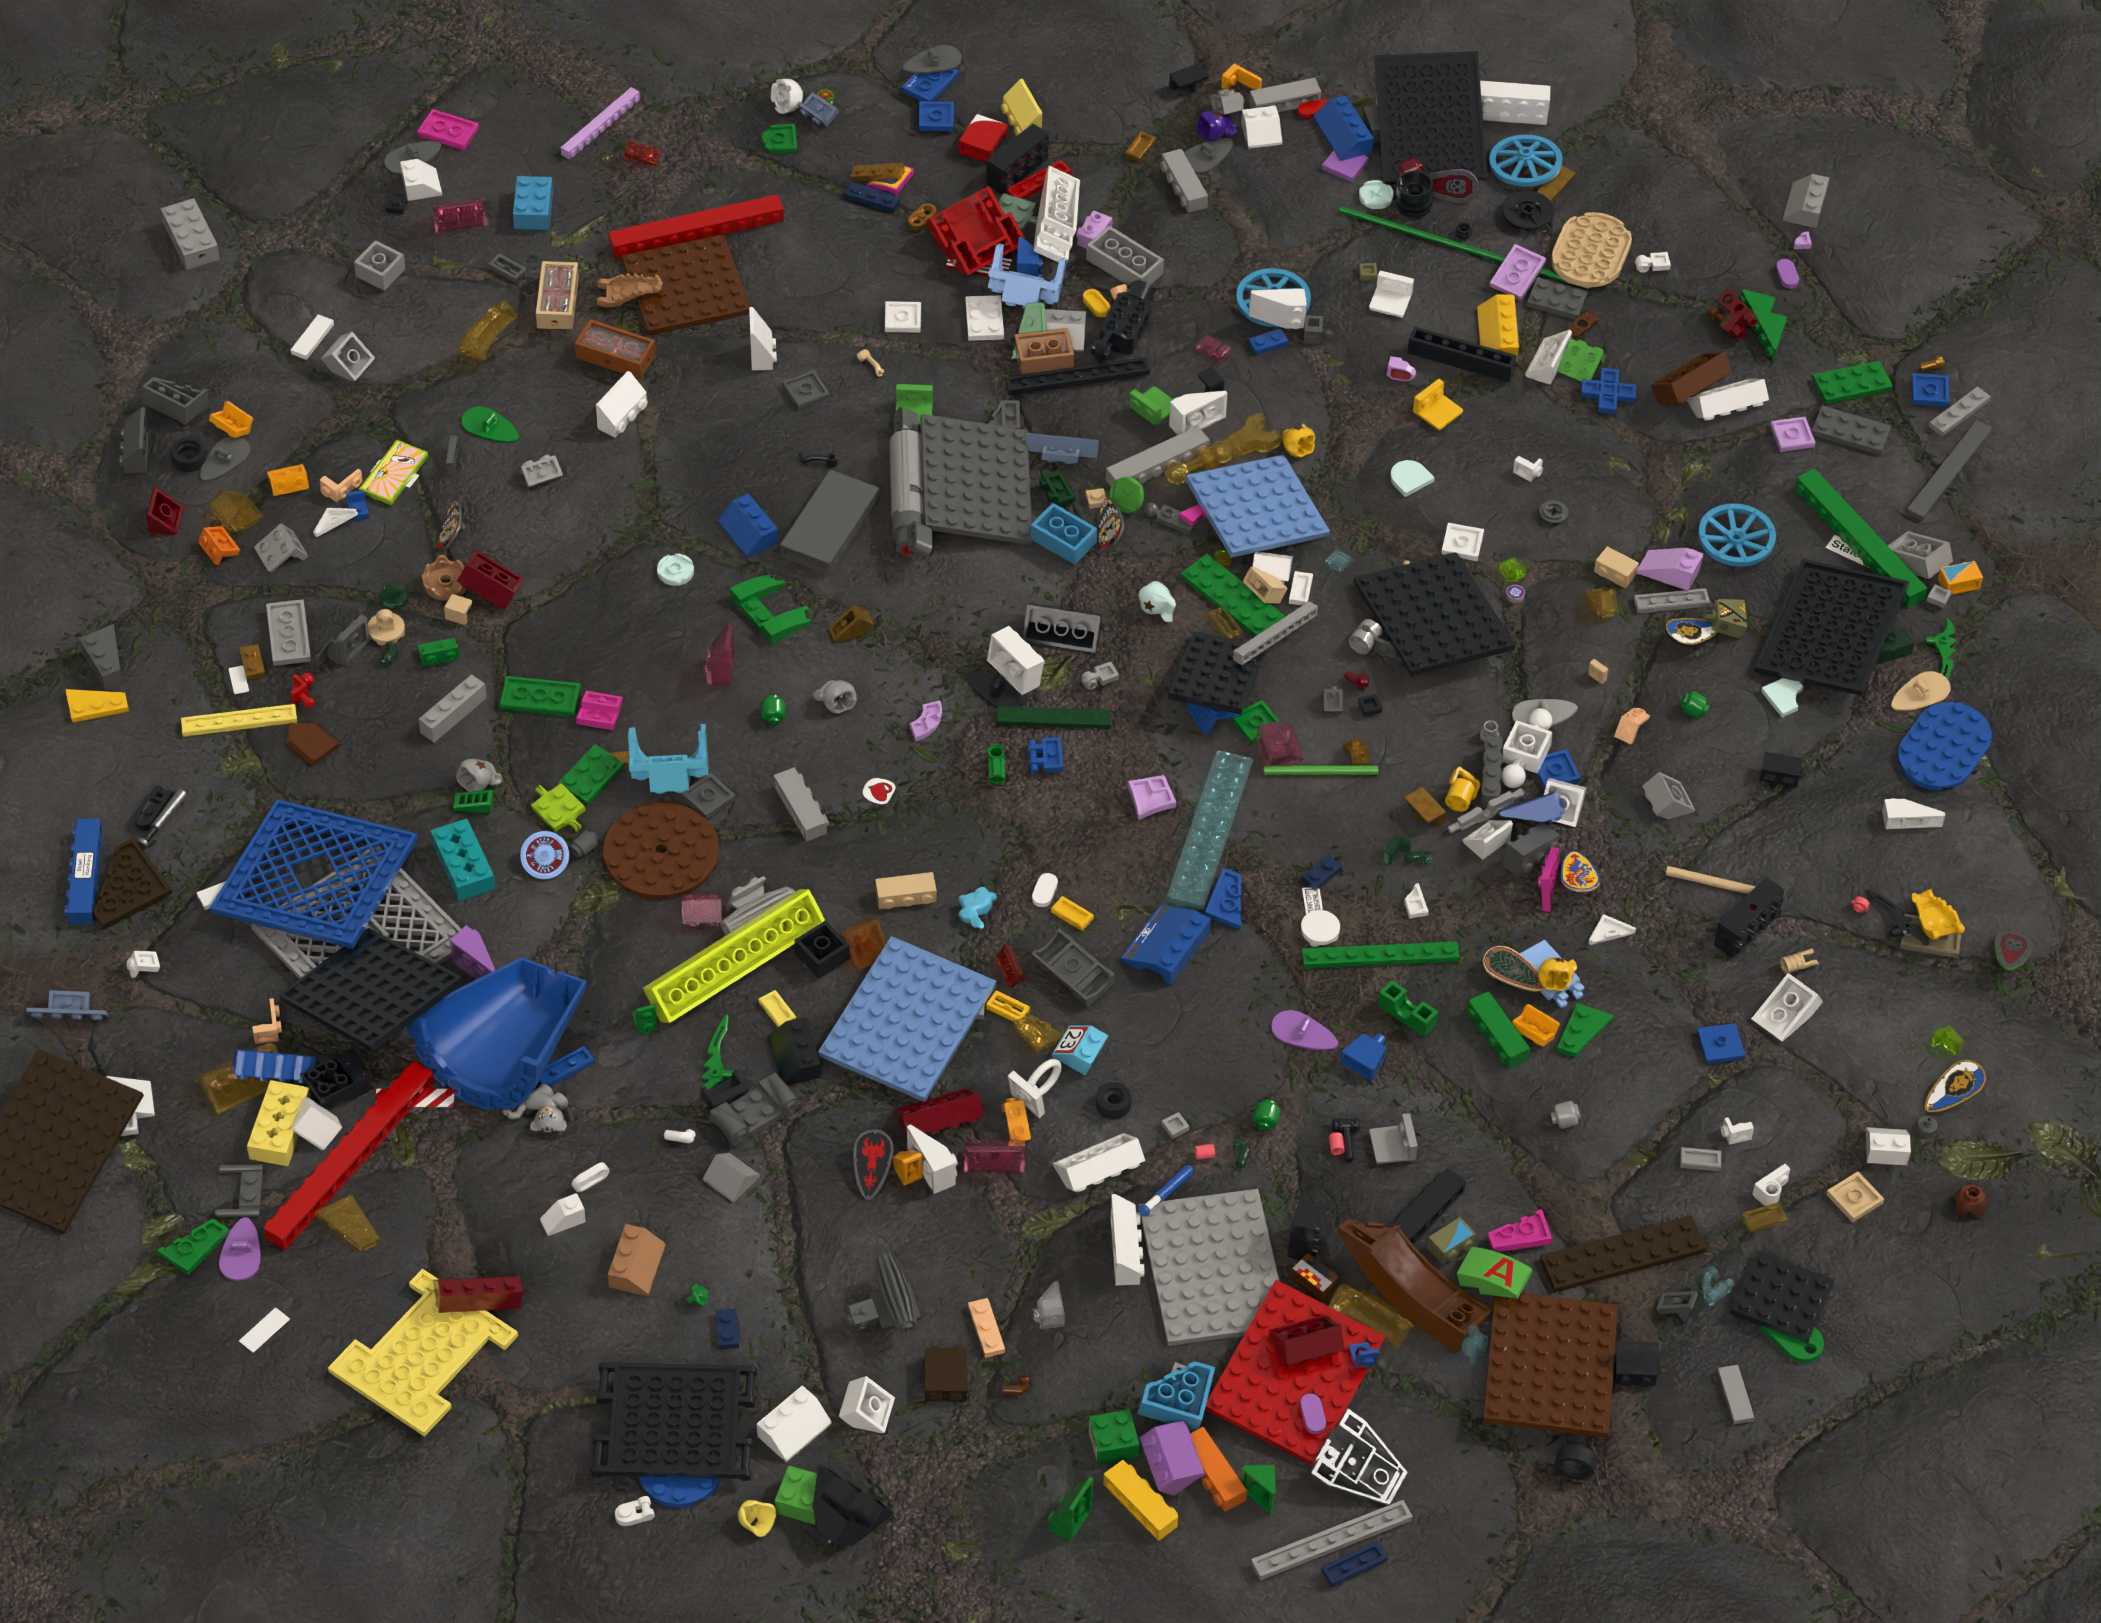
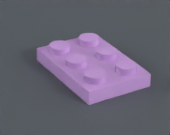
(1517, 272)

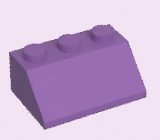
(1172, 1457)

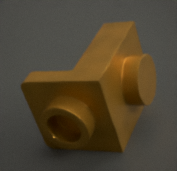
(1357, 751)

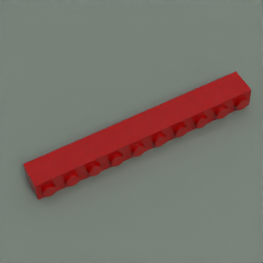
(697, 225)

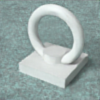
(1029, 1091)

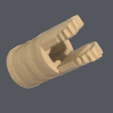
(1797, 962)

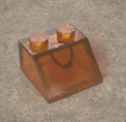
(865, 942)

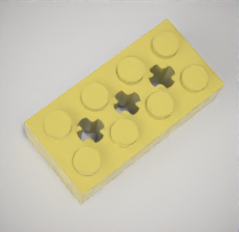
(272, 1134)

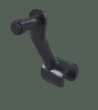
(831, 462)

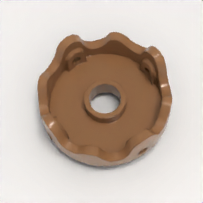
(442, 570)

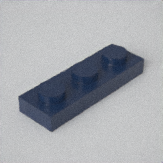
(872, 197)
(1354, 1564)

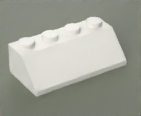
(1728, 398)
(1099, 1162)
(1125, 1242)

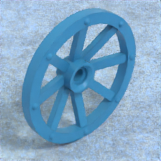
(1525, 157)
(1264, 274)
(1735, 536)

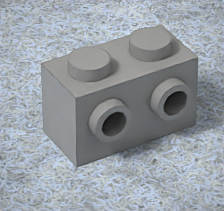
(1227, 101)

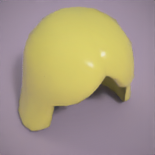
(763, 1511)

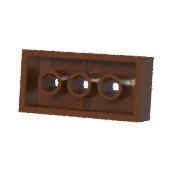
(1691, 378)

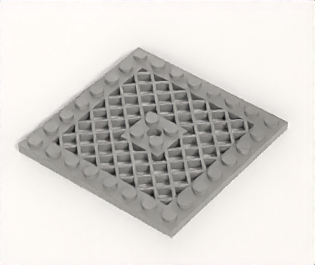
(406, 890)

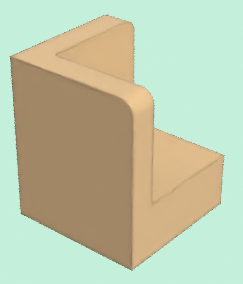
(457, 609)

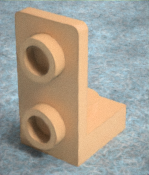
(268, 1032)

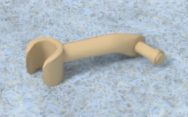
(863, 355)

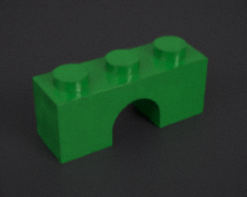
(1395, 1002)

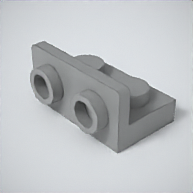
(541, 471)

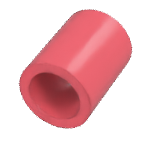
(1336, 1143)
(1204, 1151)

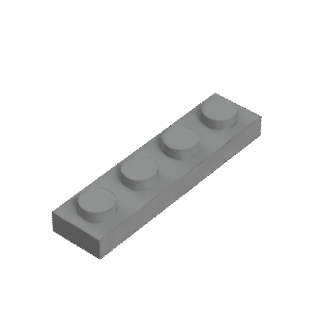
(1959, 411)

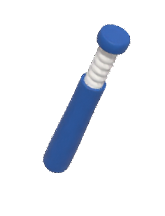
(1176, 1181)

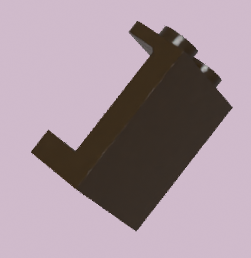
(945, 1374)

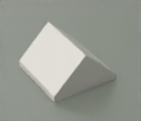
(1489, 837)
(315, 1124)

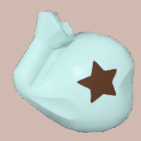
(1157, 600)

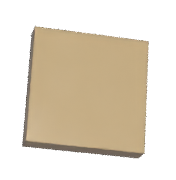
(1855, 1196)

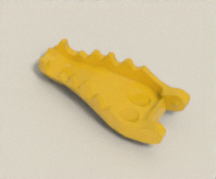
(1935, 916)

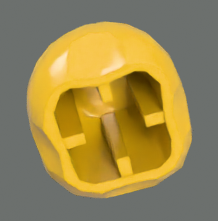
(1299, 441)
(1556, 973)

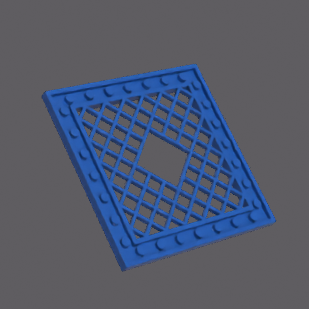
(396, 845)

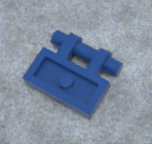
(1052, 755)

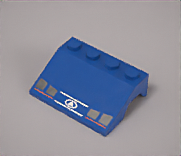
(1167, 941)

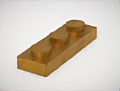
(877, 172)

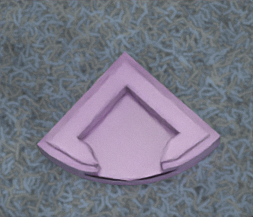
(1803, 241)

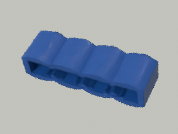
(271, 1065)

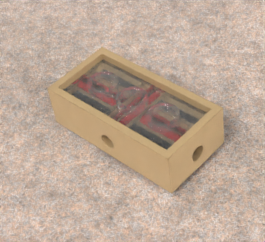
(557, 295)

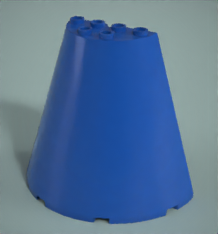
(497, 1032)

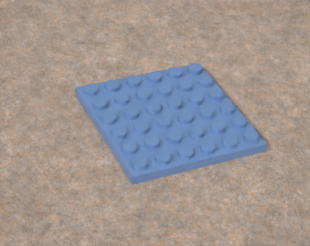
(1257, 506)

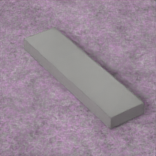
(1671, 600)

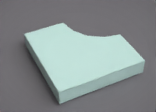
(1783, 695)

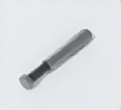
(172, 805)

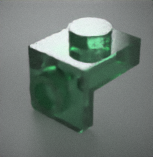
(393, 597)
(1397, 843)

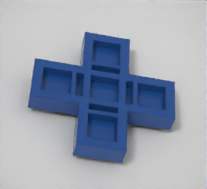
(1608, 390)

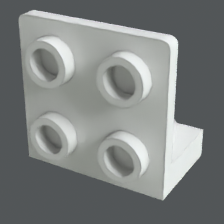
(1392, 294)

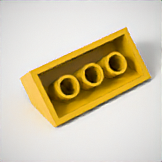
(1498, 324)

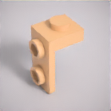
(337, 492)
(1630, 724)

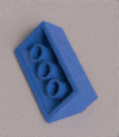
(1344, 129)

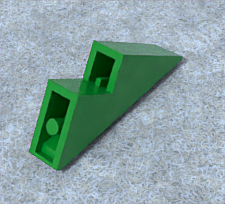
(1769, 325)

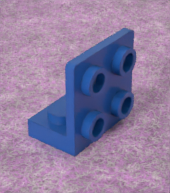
(1206, 717)

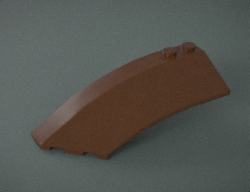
(1413, 1283)

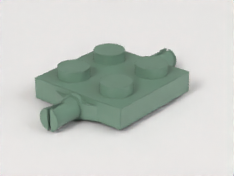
(1021, 210)

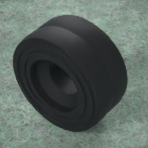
(1117, 1110)

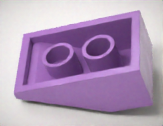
(470, 953)

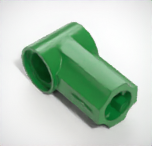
(996, 765)

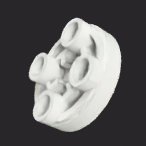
(1320, 928)

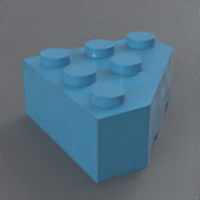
(1178, 1396)

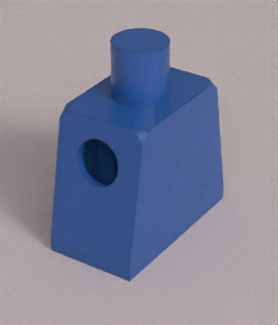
(1365, 1055)

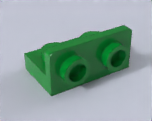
(439, 652)

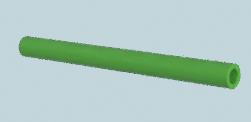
(1320, 770)

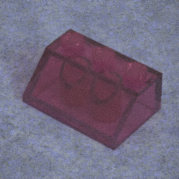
(459, 214)
(994, 1155)

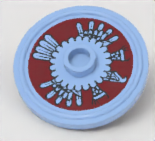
(544, 855)

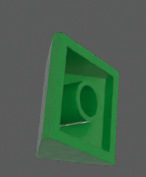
(1260, 1485)

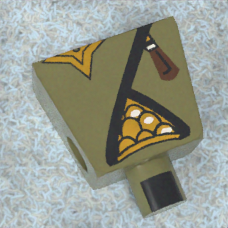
(1727, 617)

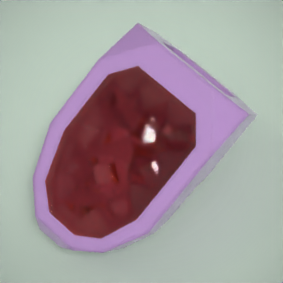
(1400, 370)

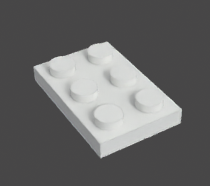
(984, 318)

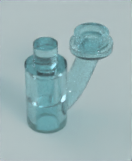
(1719, 1291)

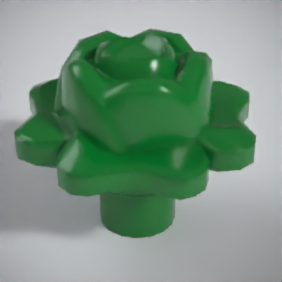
(699, 1295)

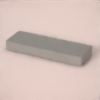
(1735, 1394)

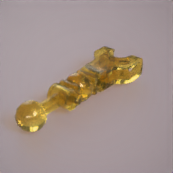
(1235, 445)

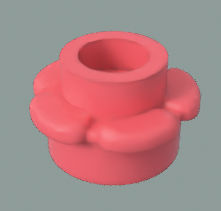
(1860, 904)

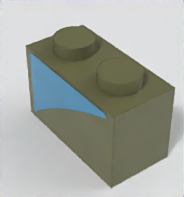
(1451, 1240)

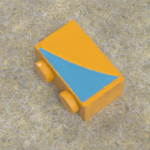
(1960, 577)

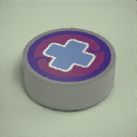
(1515, 593)

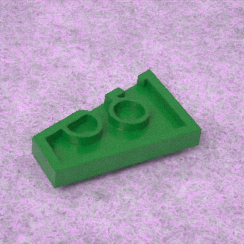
(1582, 1028)

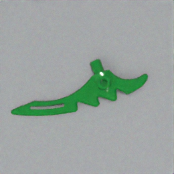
(1942, 643)
(716, 1070)

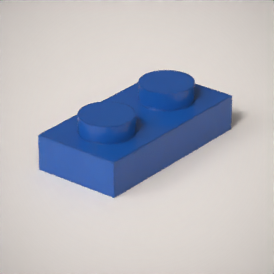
(1268, 342)

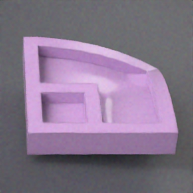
(1151, 795)

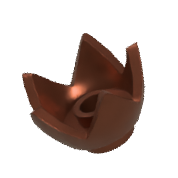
(1966, 1203)

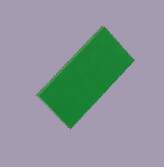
(540, 696)

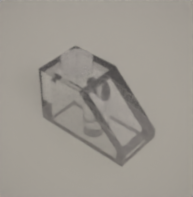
(1050, 1308)

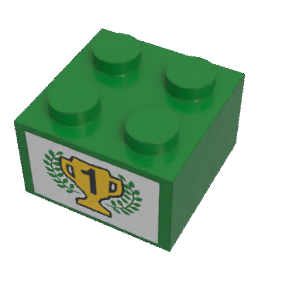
(1113, 1437)

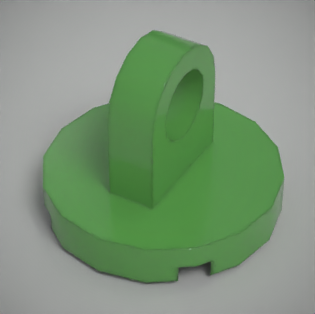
(1127, 494)

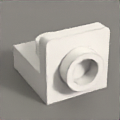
(1527, 469)
(142, 962)
(1737, 1133)

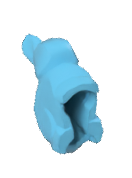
(974, 905)

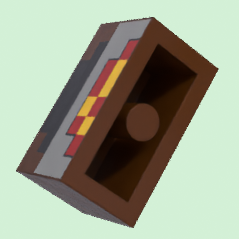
(1315, 1277)

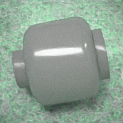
(1566, 1114)

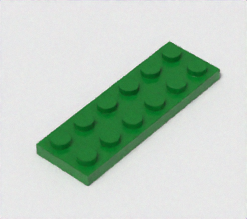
(1232, 594)

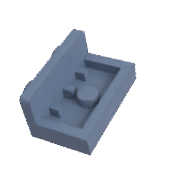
(818, 109)

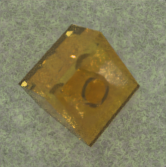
(235, 510)

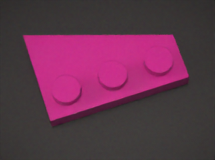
(1549, 876)
(1526, 1233)

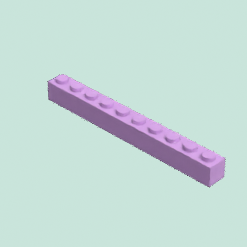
(600, 123)

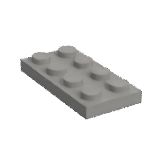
(288, 632)

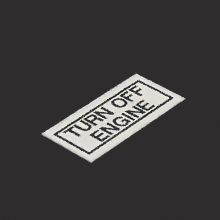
(1312, 899)

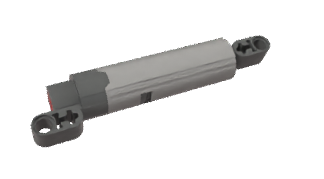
(908, 525)

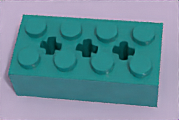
(462, 859)

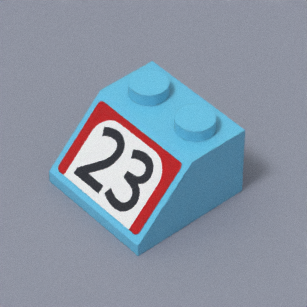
(1080, 1047)

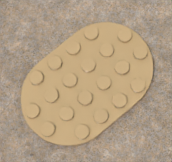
(1591, 250)

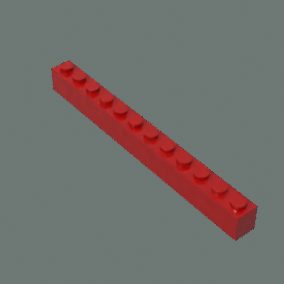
(348, 1155)

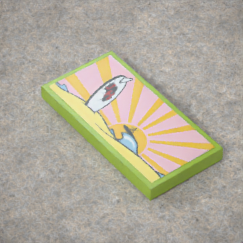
(394, 472)

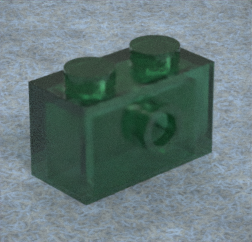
(1897, 645)

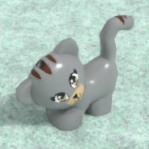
(549, 1116)

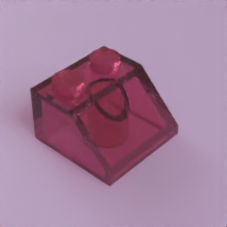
(1278, 744)
(701, 909)

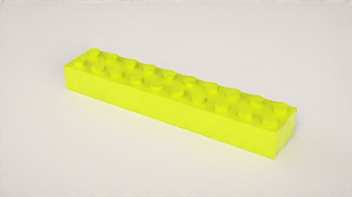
(733, 956)

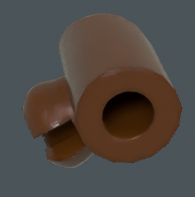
(1019, 1388)

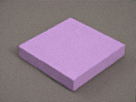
(1792, 434)

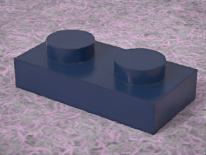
(1321, 872)
(727, 1329)

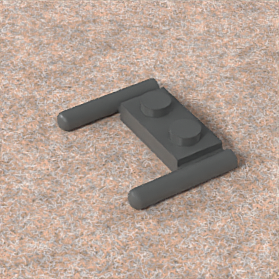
(249, 1190)

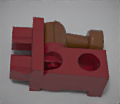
(1736, 319)

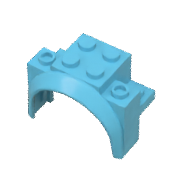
(671, 771)

